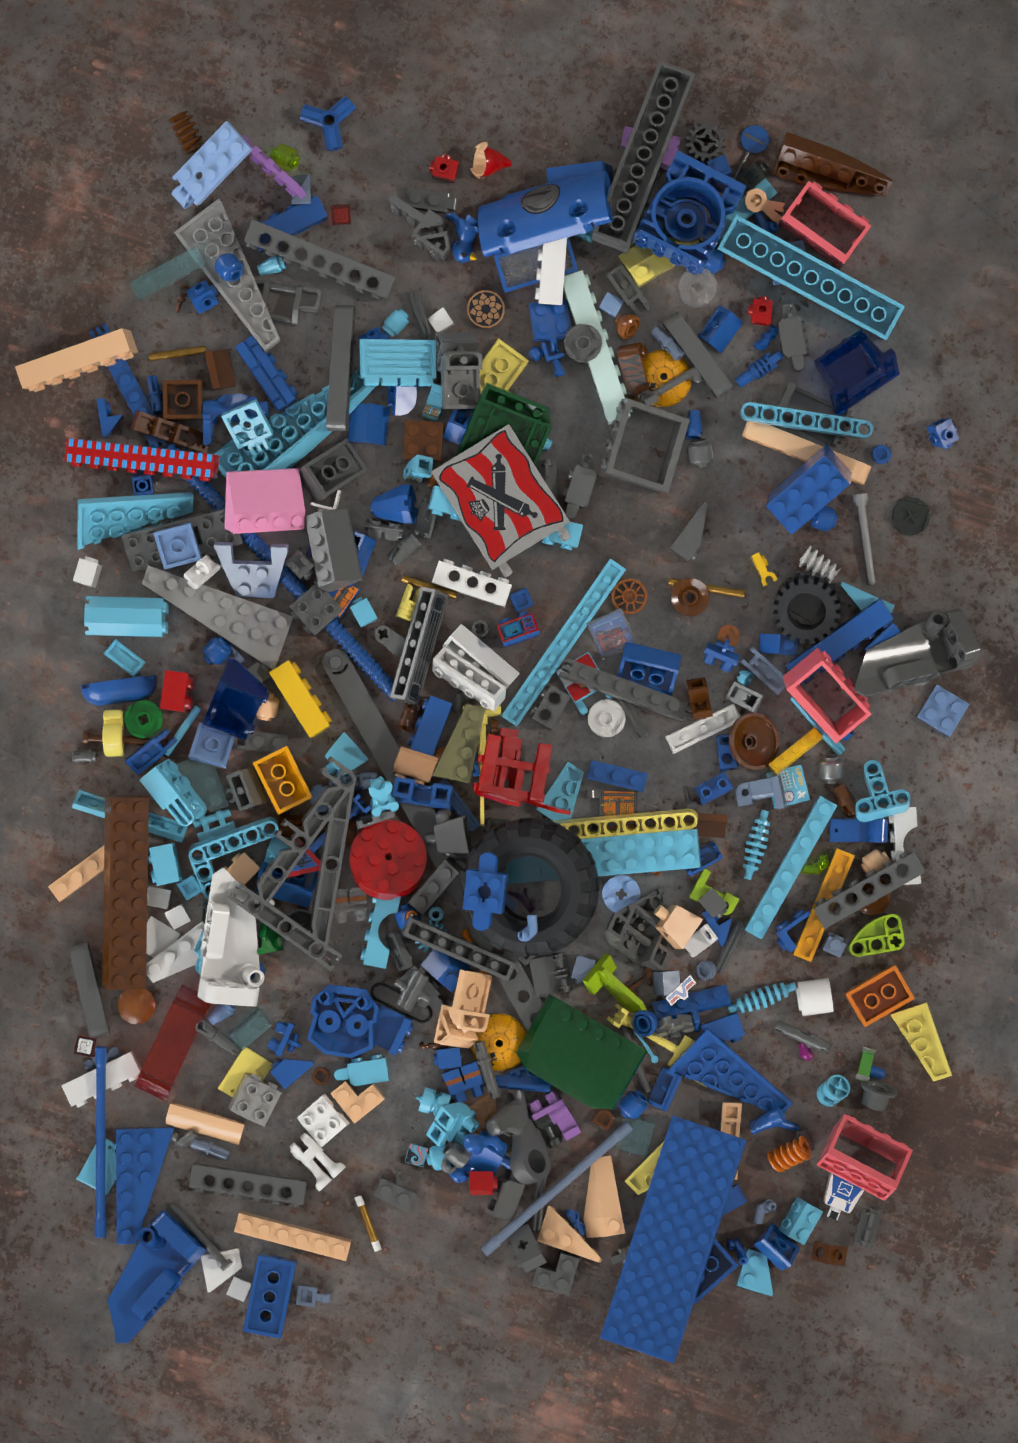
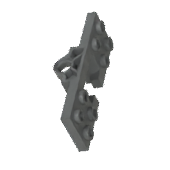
(209, 526)

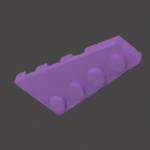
(271, 167)

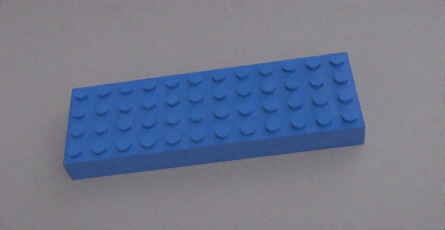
(673, 1239)

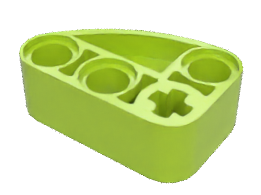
(878, 929)

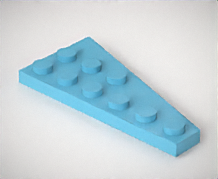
(119, 515)

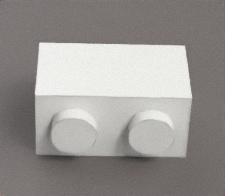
(87, 572)

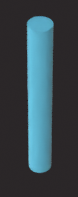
(184, 727)

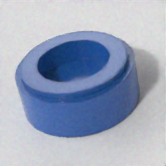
(881, 454)

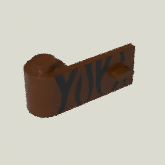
(632, 368)

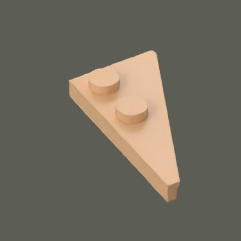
(559, 1234)

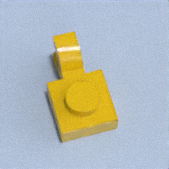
(760, 563)

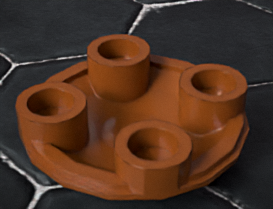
(136, 1005)

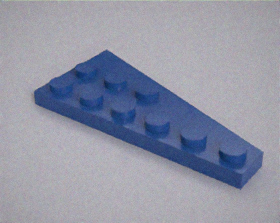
(724, 1070)
(137, 1169)

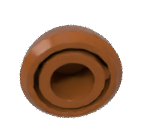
(627, 325)

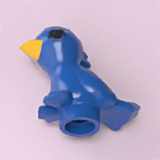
(466, 231)

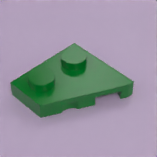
(271, 940)

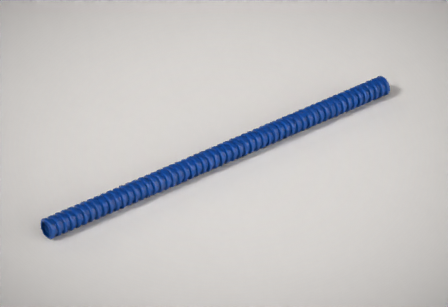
(298, 589)

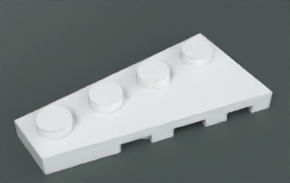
(175, 957)

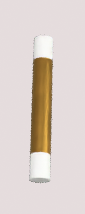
(367, 1222)

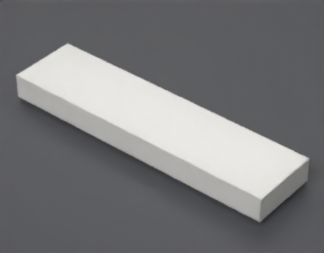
(702, 728)

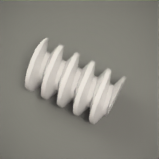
(818, 565)

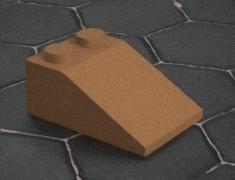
(414, 765)

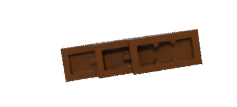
(169, 431)

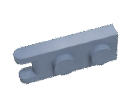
(765, 671)

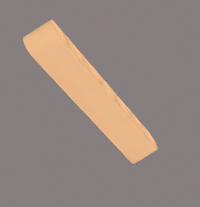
(799, 447)

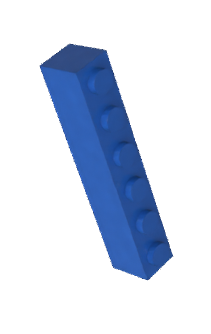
(849, 635)

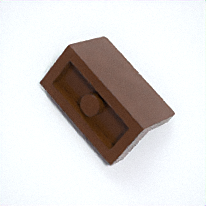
(220, 369)

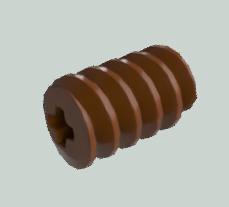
(186, 132)

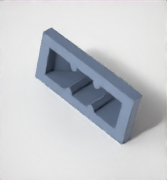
(305, 182)

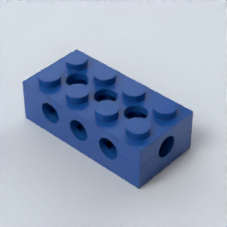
(254, 1321)

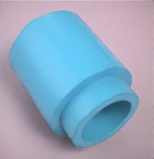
(395, 322)

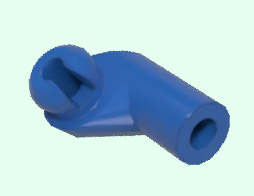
(769, 226)

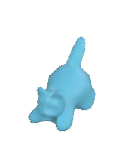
(381, 796)

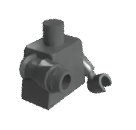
(451, 835)

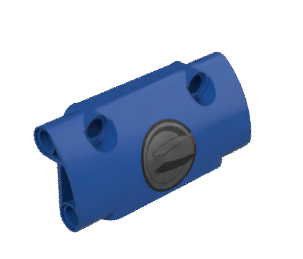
(544, 213)

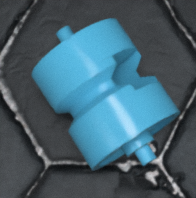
(833, 1090)
(432, 1102)

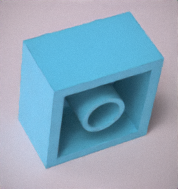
(165, 864)

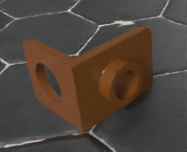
(832, 1253)

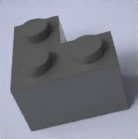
(558, 1279)

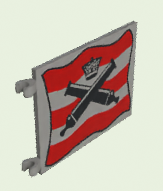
(501, 498)

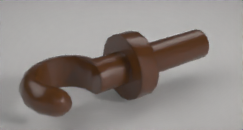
(181, 299)
(434, 1045)

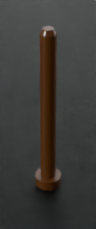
(126, 740)

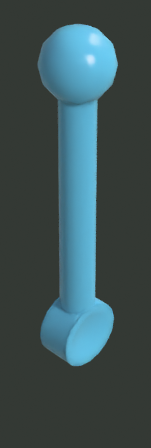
(654, 1058)

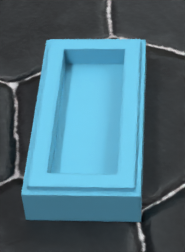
(124, 658)

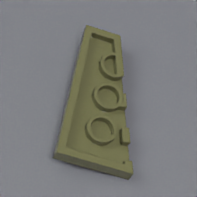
(460, 752)

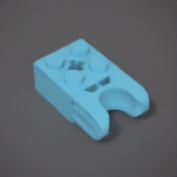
(174, 792)

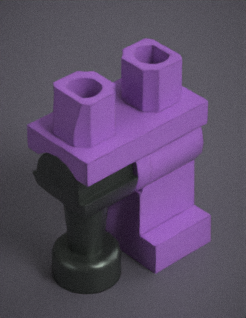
(551, 1114)

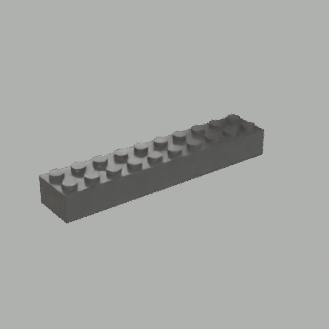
(644, 154)

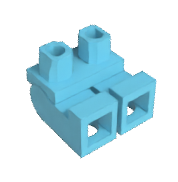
(453, 1124)

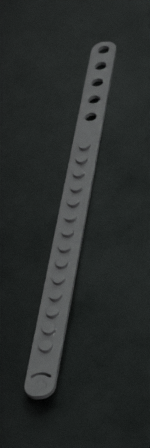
(422, 818)

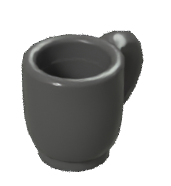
(456, 1155)

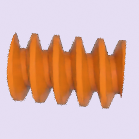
(790, 1154)

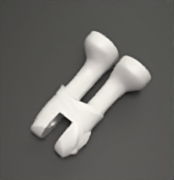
(307, 1157)

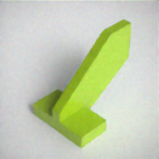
(603, 976)

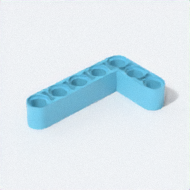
(226, 847)

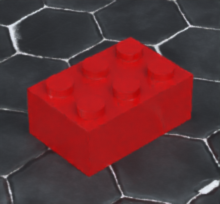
(177, 691)

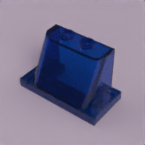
(855, 370)

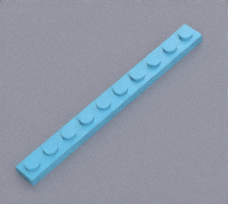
(563, 642)

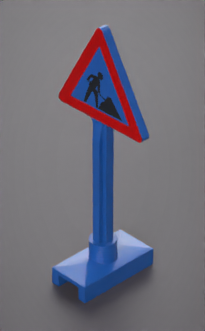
(309, 862)

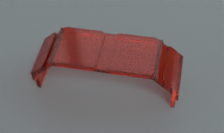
(172, 1043)

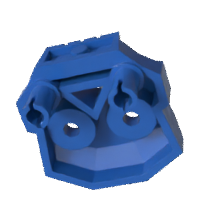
(341, 1036)

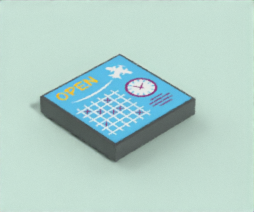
(794, 785)

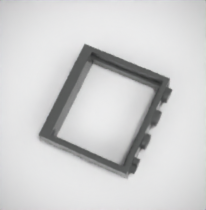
(672, 453)

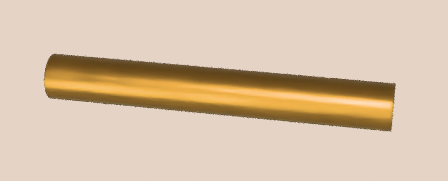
(177, 353)
(419, 583)

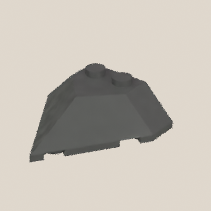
(635, 932)

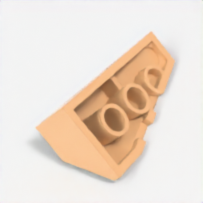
(602, 1205)

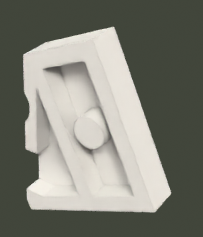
(213, 1274)

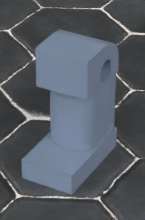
(762, 789)

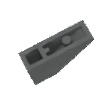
(690, 538)

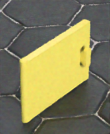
(248, 1063)

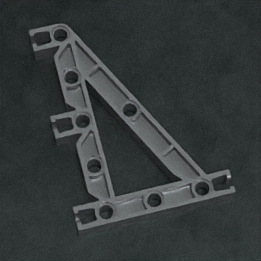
(338, 802)

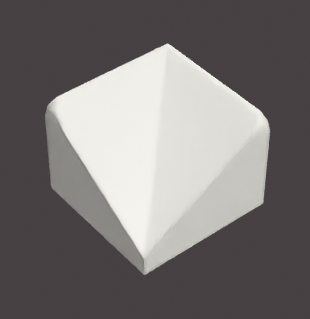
(440, 321)

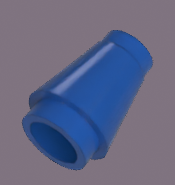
(694, 427)

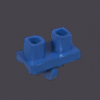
(723, 652)
(279, 1046)

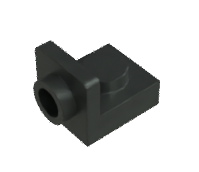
(754, 174)

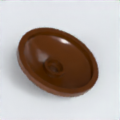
(761, 737)

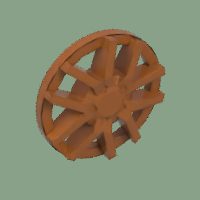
(629, 596)

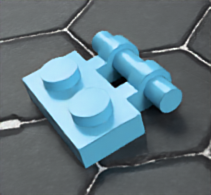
(208, 833)

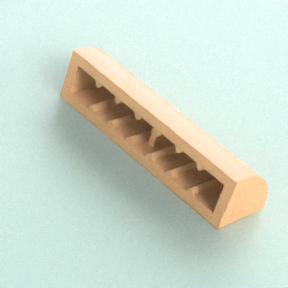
(205, 1123)

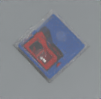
(611, 633)

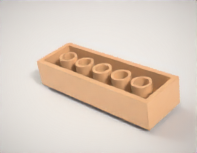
(77, 359)

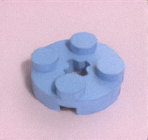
(614, 885)

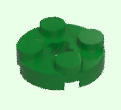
(138, 709)

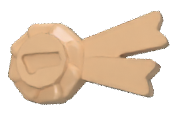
(756, 201)

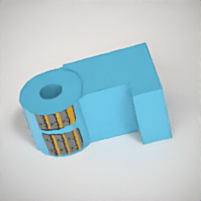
(434, 403)
(416, 470)

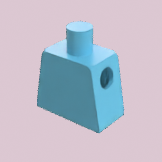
(346, 753)

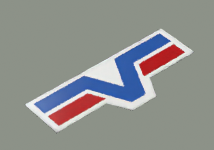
(681, 991)

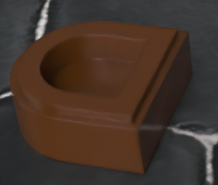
(603, 1118)

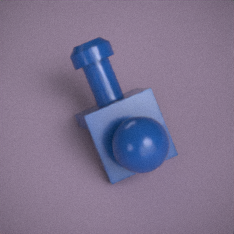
(536, 354)

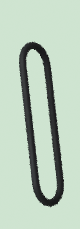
(396, 1009)

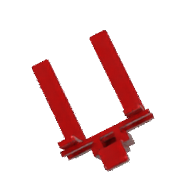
(509, 767)

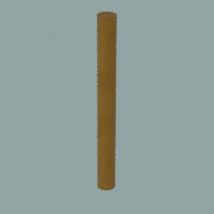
(715, 589)

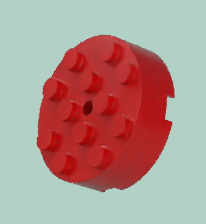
(390, 877)

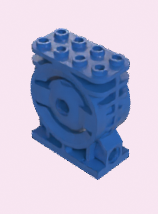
(700, 186)

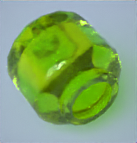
(285, 157)

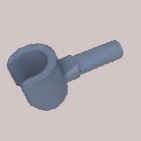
(237, 655)

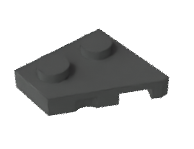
(366, 819)

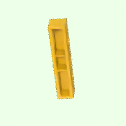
(795, 751)

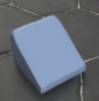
(611, 305)

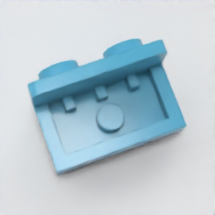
(800, 1220)

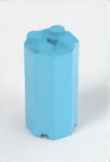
(126, 616)

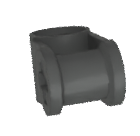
(394, 642)

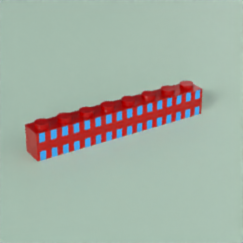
(142, 458)

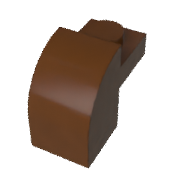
(699, 698)

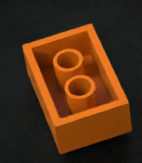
(879, 995)

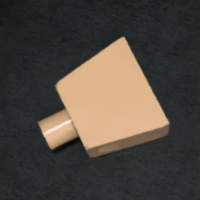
(676, 924)

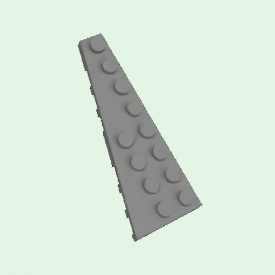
(242, 622)

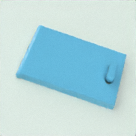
(88, 1172)

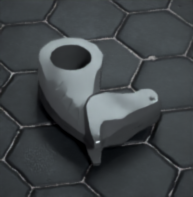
(527, 1139)

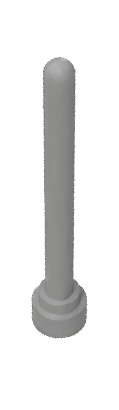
(861, 500)

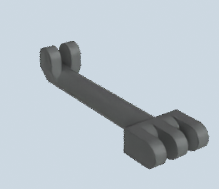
(649, 397)

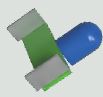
(866, 1068)

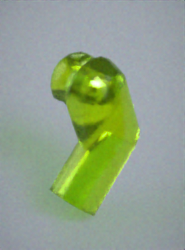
(818, 867)

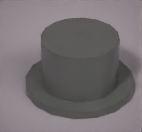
(877, 1094)

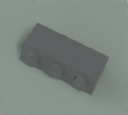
(436, 885)

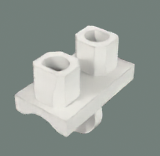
(201, 572)

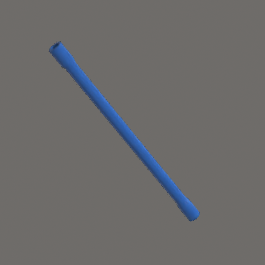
(100, 1061)

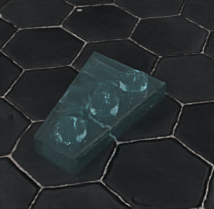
(205, 783)

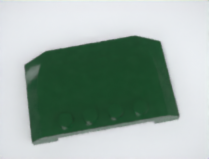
(501, 407)
(579, 1055)

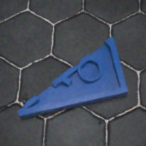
(522, 1080)

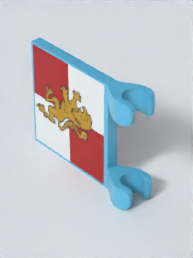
(578, 691)

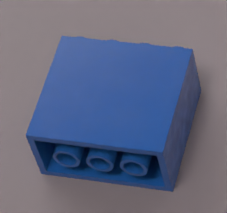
(809, 489)

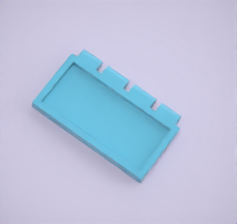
(397, 360)

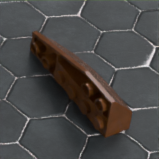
(811, 161)

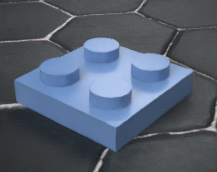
(177, 545)
(943, 710)
(211, 746)

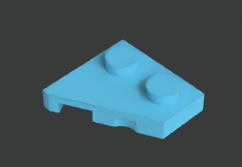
(755, 1273)

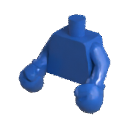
(487, 1155)

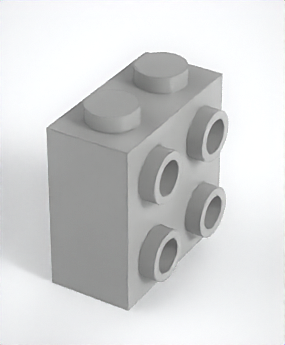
(255, 1099)

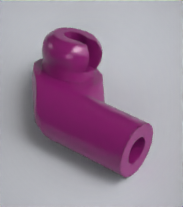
(804, 1051)

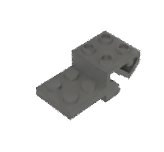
(424, 234)
(459, 369)

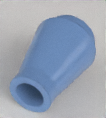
(220, 1013)

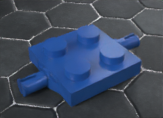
(549, 322)

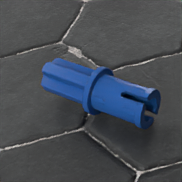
(155, 394)

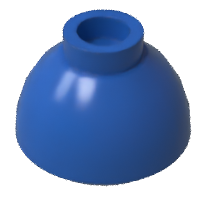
(644, 1023)

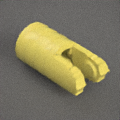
(407, 606)

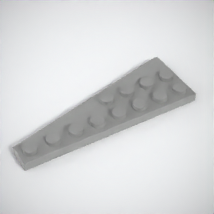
(215, 236)

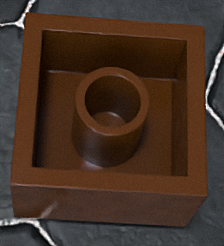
(183, 400)
(423, 439)

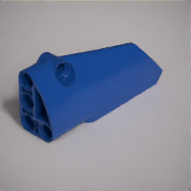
(152, 1274)

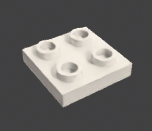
(323, 1120)

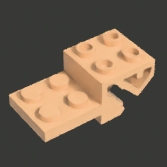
(467, 1014)

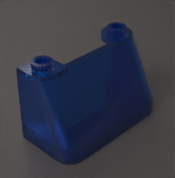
(236, 701)

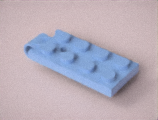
(215, 161)

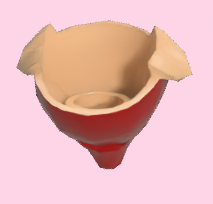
(488, 161)

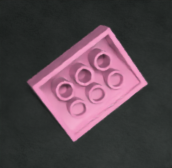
(264, 501)

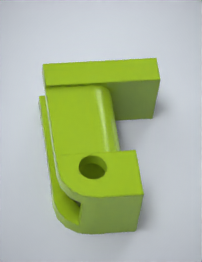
(701, 889)

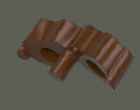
(494, 727)

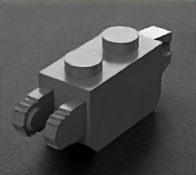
(791, 337)
(581, 485)

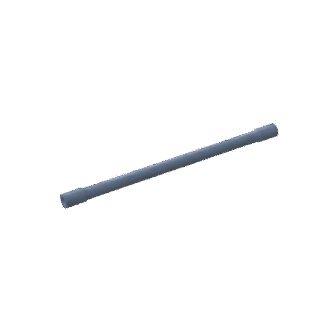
(493, 1243)

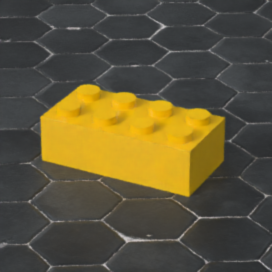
(300, 699)

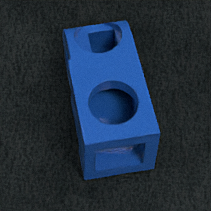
(725, 757)

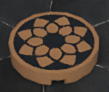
(485, 309)

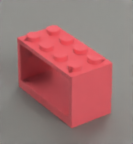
(813, 239)
(846, 723)
(857, 1172)

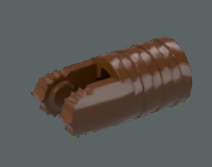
(410, 716)
(845, 800)

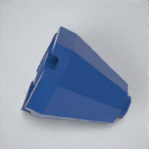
(396, 505)

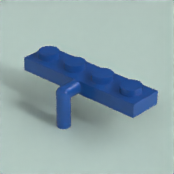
(693, 1004)

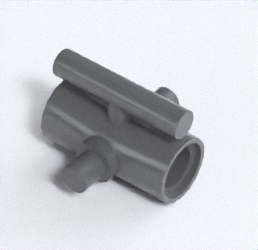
(412, 990)

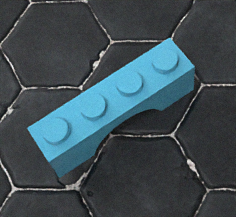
(376, 953)

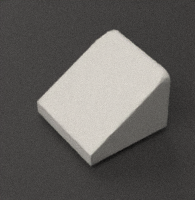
(177, 916)

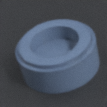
(706, 970)

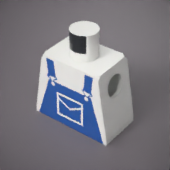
(840, 1196)

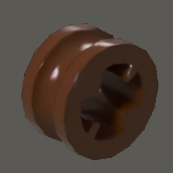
(324, 1071)

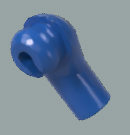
(740, 1250)

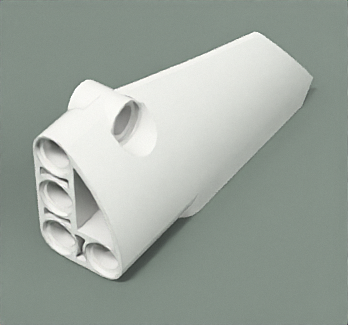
(229, 947)

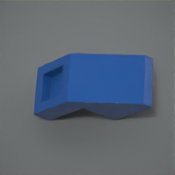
(142, 483)

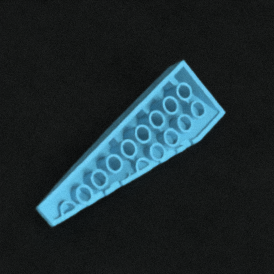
(294, 433)

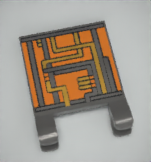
(615, 804)

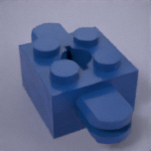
(485, 891)

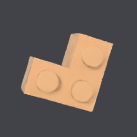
(357, 1105)

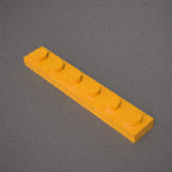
(832, 881)

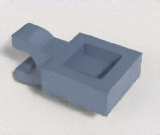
(308, 1296)

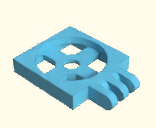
(253, 440)

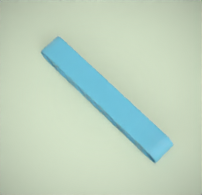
(815, 419)

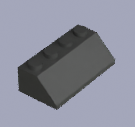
(333, 549)

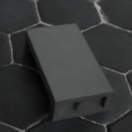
(802, 400)

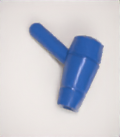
(771, 1119)

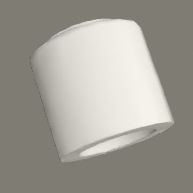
(814, 997)

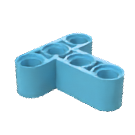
(882, 796)

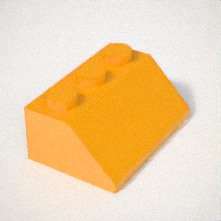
(282, 780)

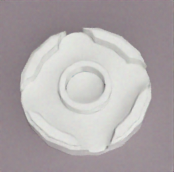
(606, 718)

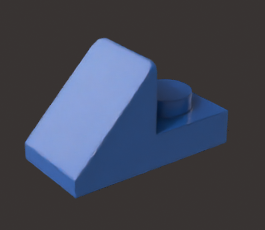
(107, 422)
(777, 644)
(720, 930)

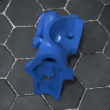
(214, 408)

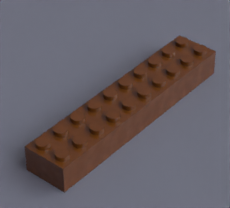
(125, 892)

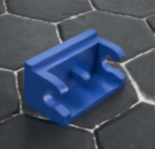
(709, 855)
(664, 1089)

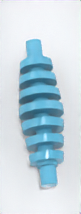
(756, 844)
(762, 997)

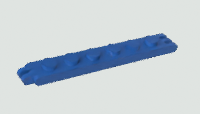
(130, 389)

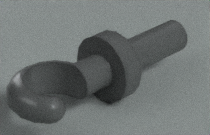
(202, 907)

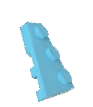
(563, 792)

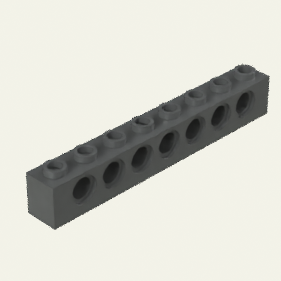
(384, 280)

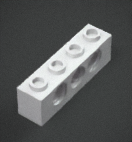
(442, 579)

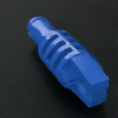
(759, 368)

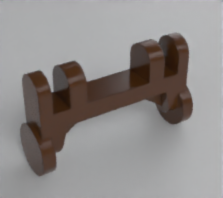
(645, 977)

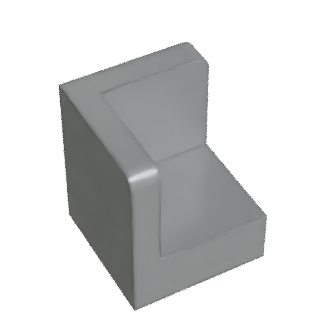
(158, 897)

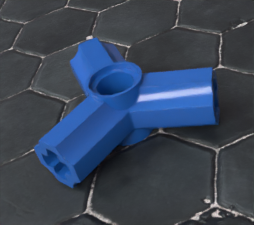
(317, 116)

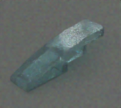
(168, 273)

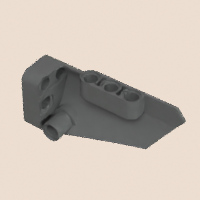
(919, 654)

